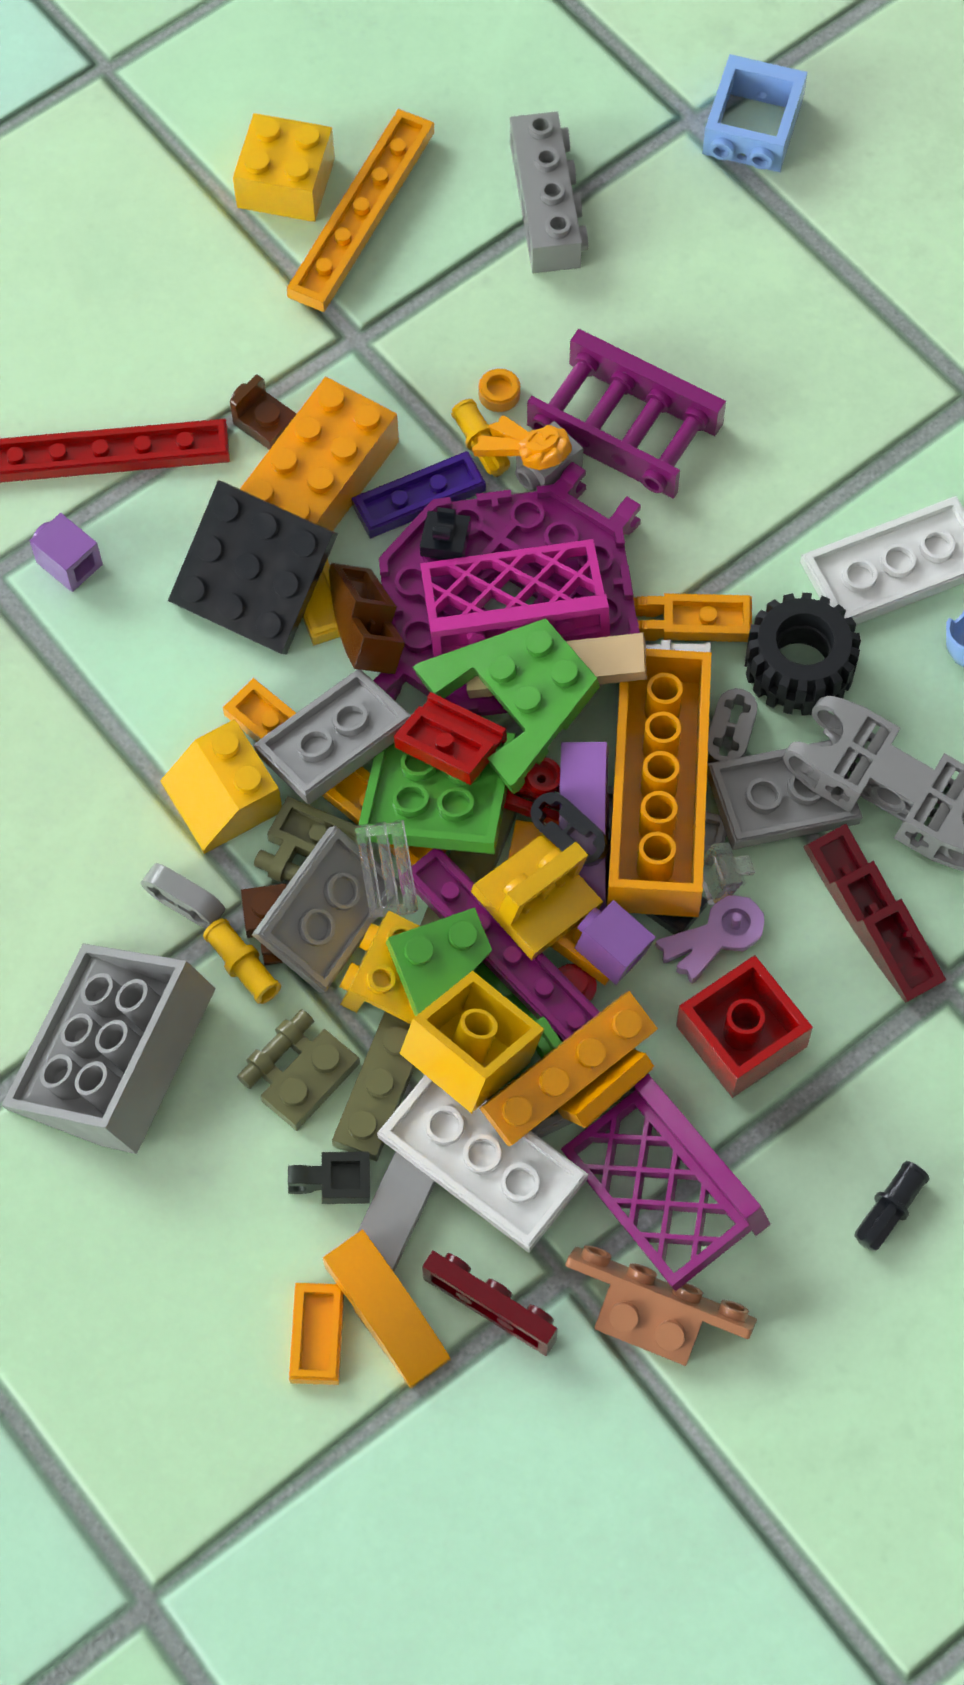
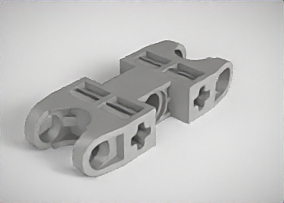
(883, 778)

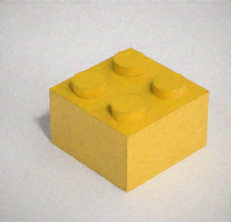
(284, 167)
(471, 1041)

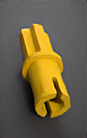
(474, 425)

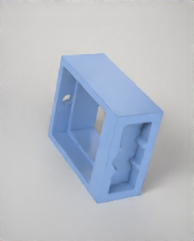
(761, 83)

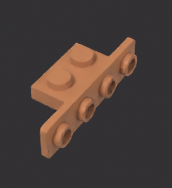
(650, 1311)

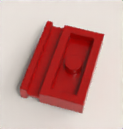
(450, 738)

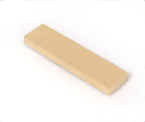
(609, 658)

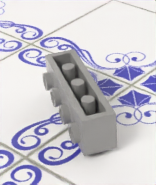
(546, 192)

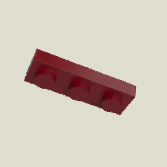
(490, 1301)

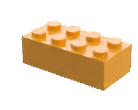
(326, 454)

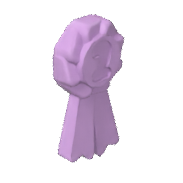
(732, 925)

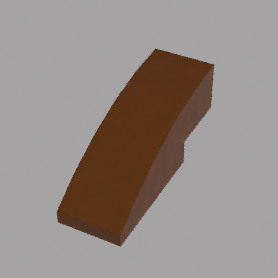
(365, 619)

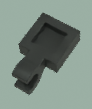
(341, 1178)

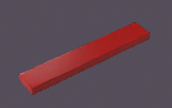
(114, 450)

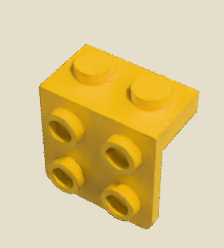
(377, 976)

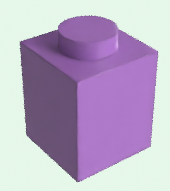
(65, 551)
(613, 941)

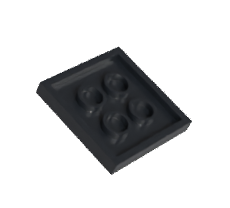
(252, 567)

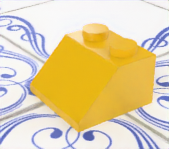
(221, 787)

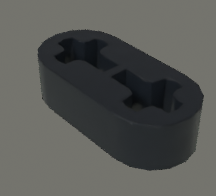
(576, 820)

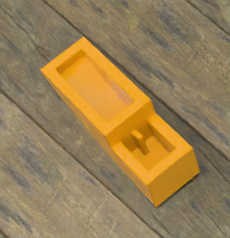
(386, 1308)

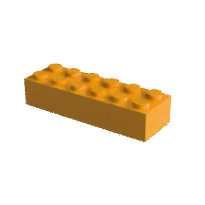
(661, 786)

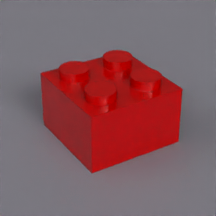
(743, 1026)

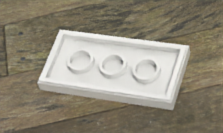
(892, 562)
(509, 1186)

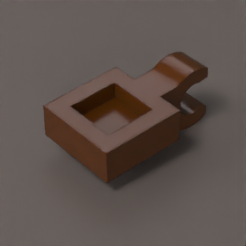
(256, 905)

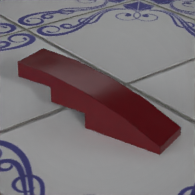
(874, 913)

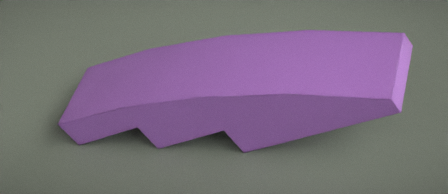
(585, 785)

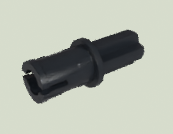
(891, 1206)

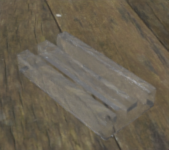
(404, 868)

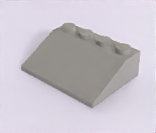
(110, 1045)

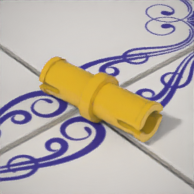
(242, 961)

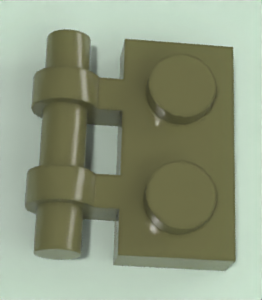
(296, 831)
(308, 1079)

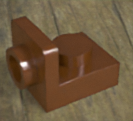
(259, 412)

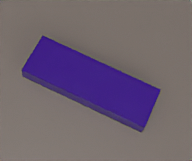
(406, 497)

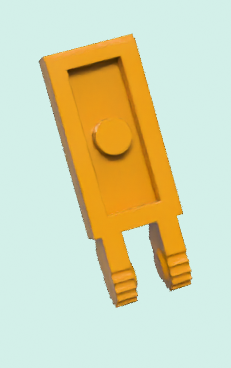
(695, 617)

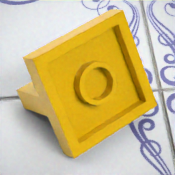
(538, 894)

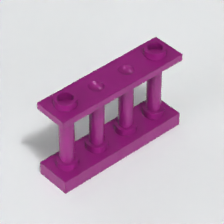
(644, 381)

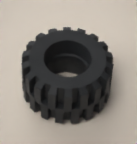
(807, 623)

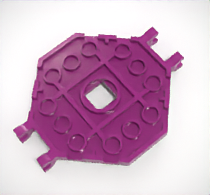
(498, 525)

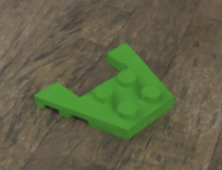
(531, 677)

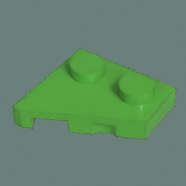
(438, 956)

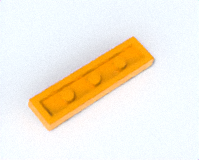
(568, 1068)

